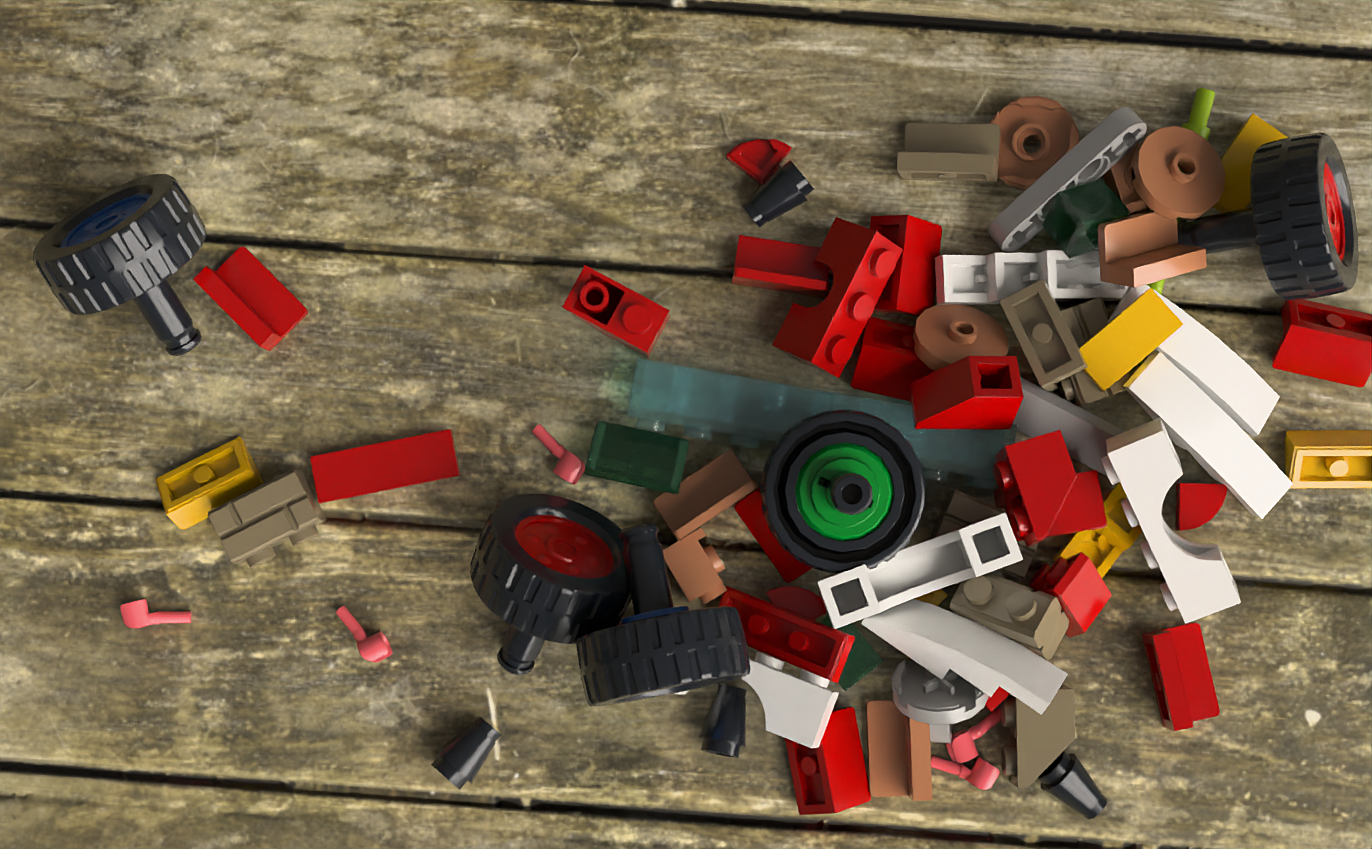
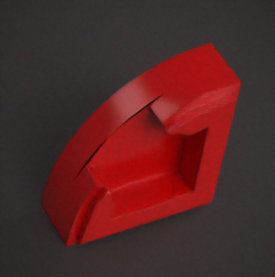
(758, 157)
(1197, 504)
(798, 601)

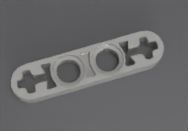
(1081, 165)

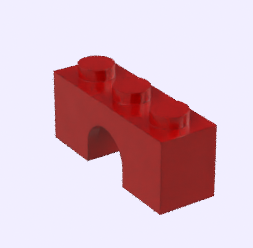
(860, 269)

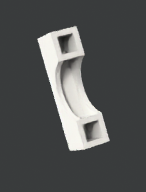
(920, 570)
(1194, 572)
(792, 704)

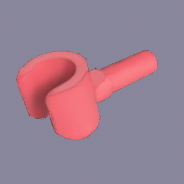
(569, 465)
(137, 615)
(370, 648)
(962, 745)
(981, 775)

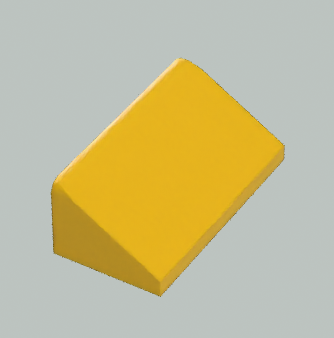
(1329, 458)
(207, 483)

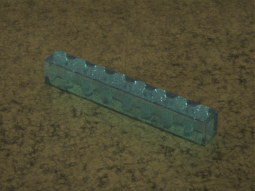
(764, 410)

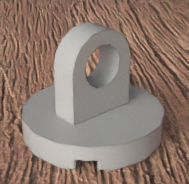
(934, 700)

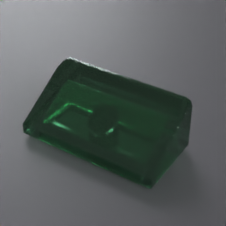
(637, 457)

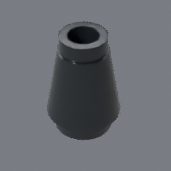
(778, 194)
(726, 723)
(466, 753)
(1072, 785)

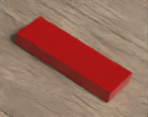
(385, 466)
(790, 635)

